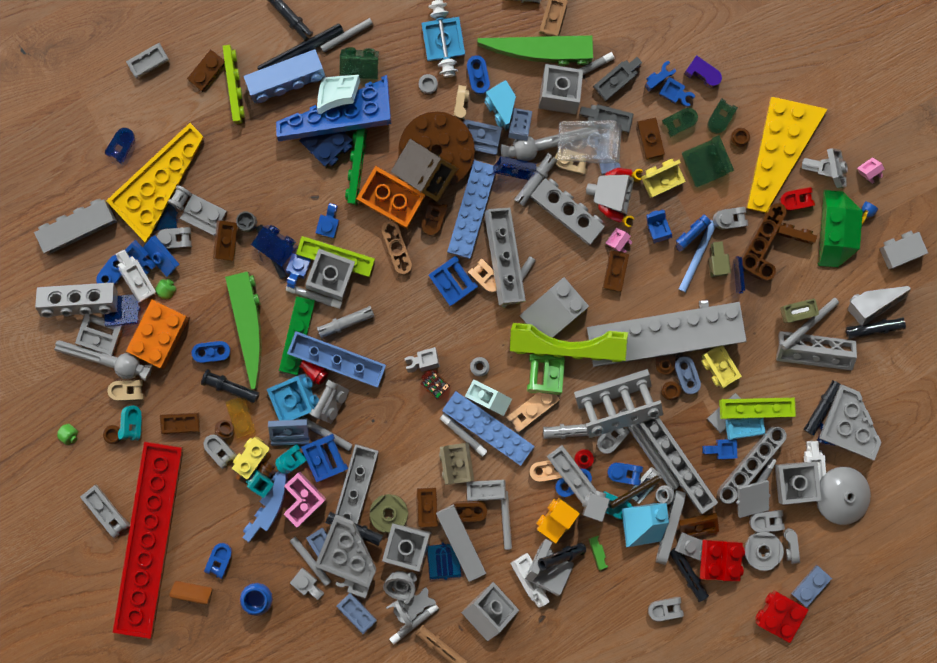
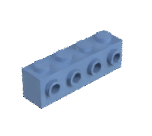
(284, 76)

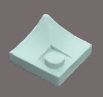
(337, 91)

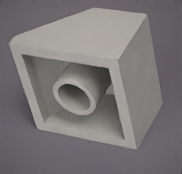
(561, 89)
(330, 275)
(798, 482)
(406, 547)
(490, 611)

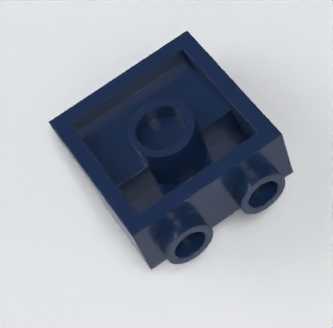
(328, 147)

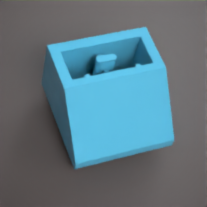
(501, 101)

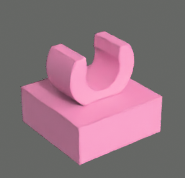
(870, 169)
(618, 240)

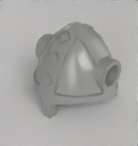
(403, 585)

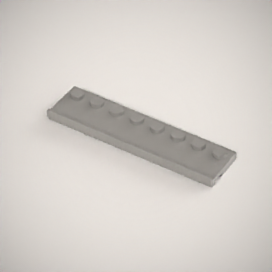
(677, 332)

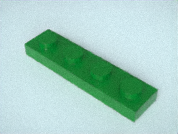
(355, 174)
(299, 322)

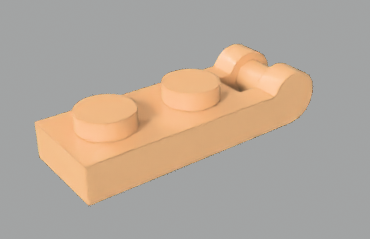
(532, 409)

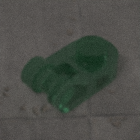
(686, 118)
(717, 122)

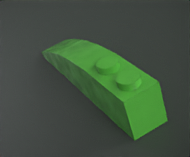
(543, 49)
(247, 319)

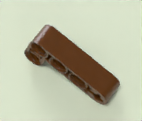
(765, 240)

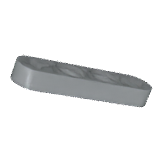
(668, 537)

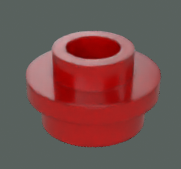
(579, 454)

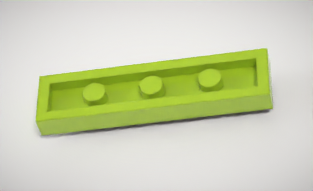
(233, 75)
(308, 248)
(757, 408)

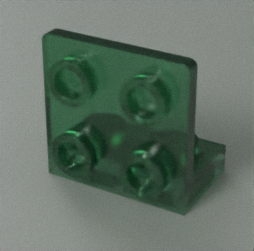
(707, 161)

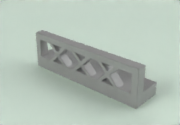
(817, 353)

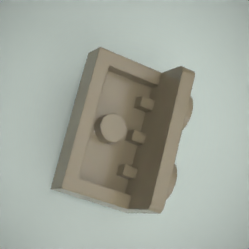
(456, 463)

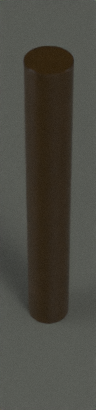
(634, 492)

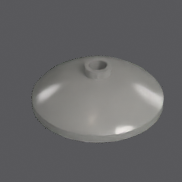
(834, 491)

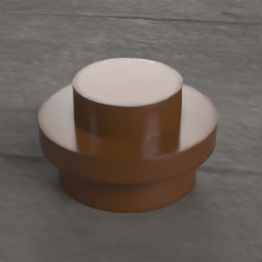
(740, 137)
(671, 390)
(224, 429)
(111, 434)
(267, 468)

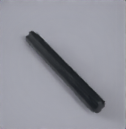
(305, 46)

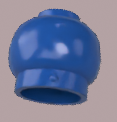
(256, 599)

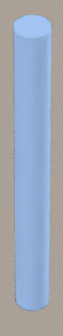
(697, 257)

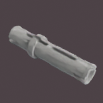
(535, 179)
(345, 322)
(565, 431)

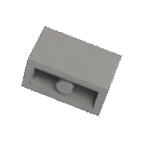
(903, 250)

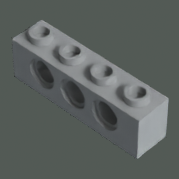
(549, 187)
(67, 295)

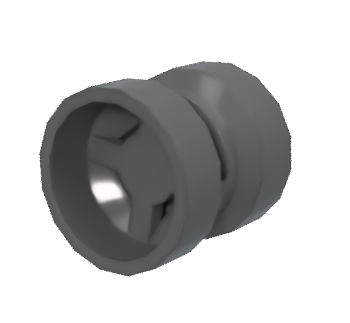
(243, 221)

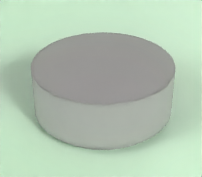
(428, 84)

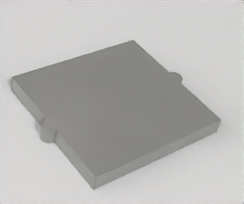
(753, 498)

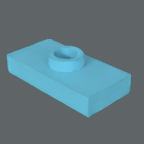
(744, 427)

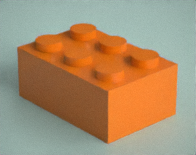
(391, 197)
(157, 334)

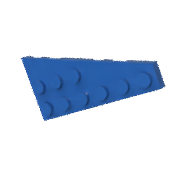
(368, 110)

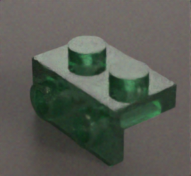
(359, 62)

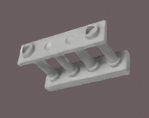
(612, 389)

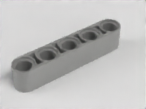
(759, 459)

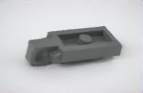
(617, 78)
(604, 113)

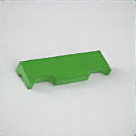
(598, 552)

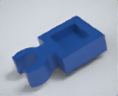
(674, 91)
(140, 254)

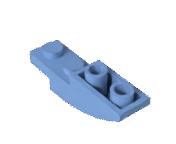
(272, 503)

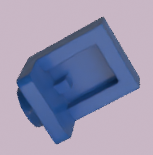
(658, 226)

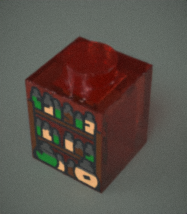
(434, 383)

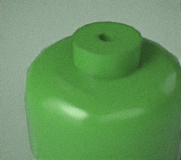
(165, 289)
(67, 434)

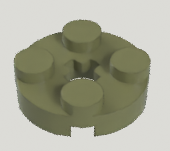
(390, 502)

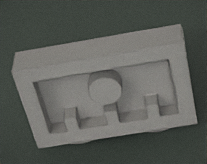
(553, 578)

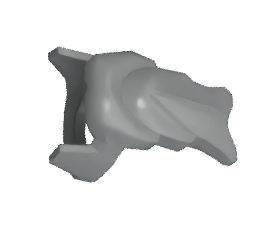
(408, 612)

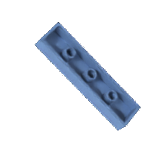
(471, 210)
(336, 359)
(488, 428)

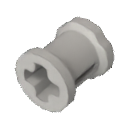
(179, 197)

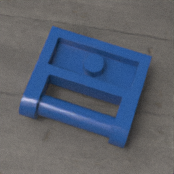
(696, 228)
(446, 283)
(319, 461)

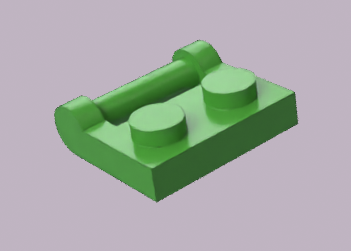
(552, 374)

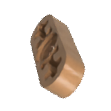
(389, 244)

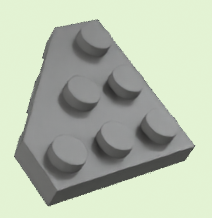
(851, 425)
(346, 553)

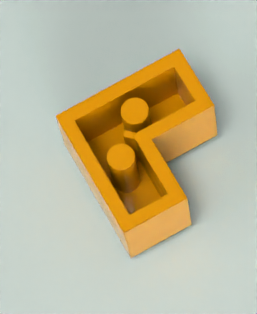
(557, 519)

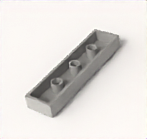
(504, 256)
(356, 483)

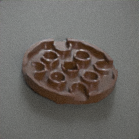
(446, 131)

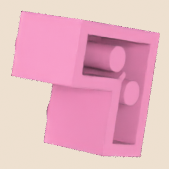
(307, 499)

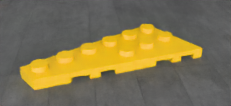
(783, 139)
(149, 189)

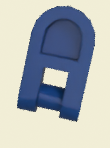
(618, 472)
(221, 553)

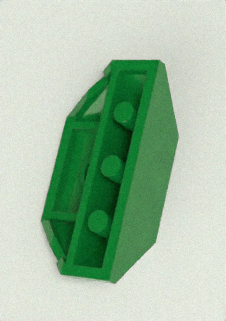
(839, 229)

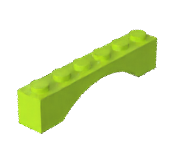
(528, 339)

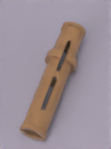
(434, 642)

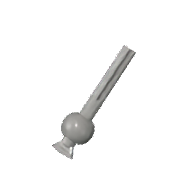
(528, 149)
(125, 365)

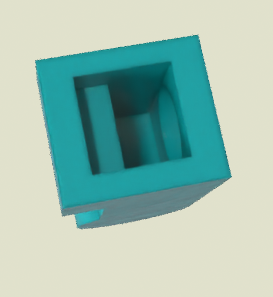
(259, 483)

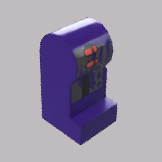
(705, 72)

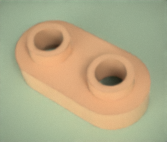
(548, 471)

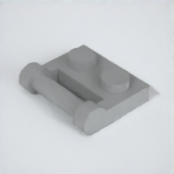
(96, 339)
(330, 402)

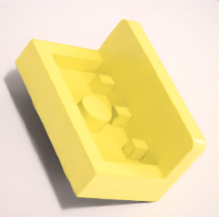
(664, 178)
(721, 366)
(251, 457)

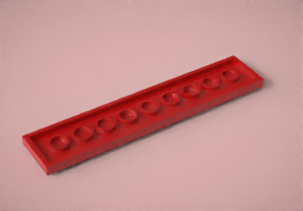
(147, 540)

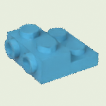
(293, 398)

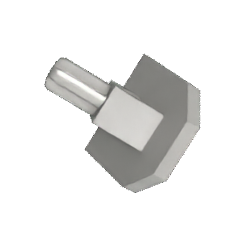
(832, 167)

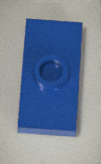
(161, 256)

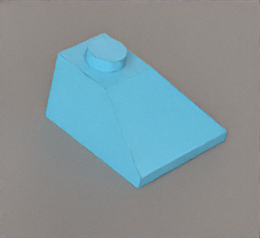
(645, 523)

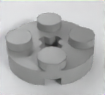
(771, 558)

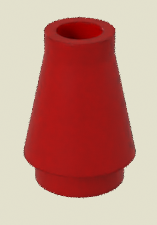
(314, 372)

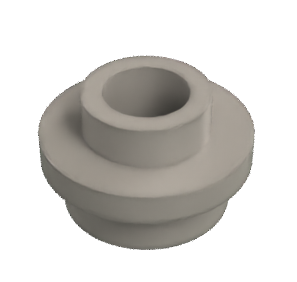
(485, 366)
(661, 497)

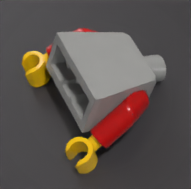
(614, 193)

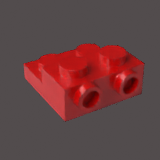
(721, 560)
(781, 616)

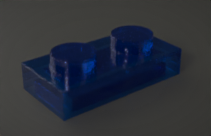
(514, 168)

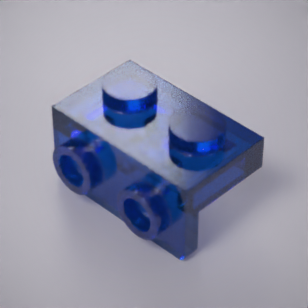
(274, 244)

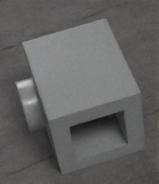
(595, 505)

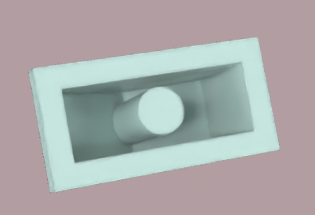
(488, 397)

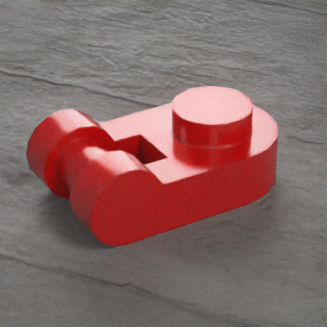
(792, 200)

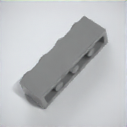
(75, 227)

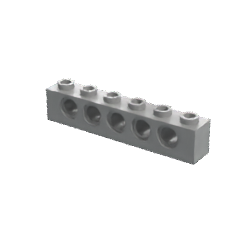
(678, 464)

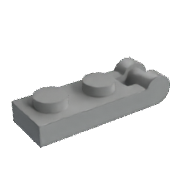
(104, 510)

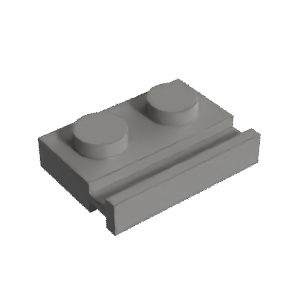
(203, 214)

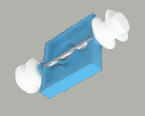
(443, 39)

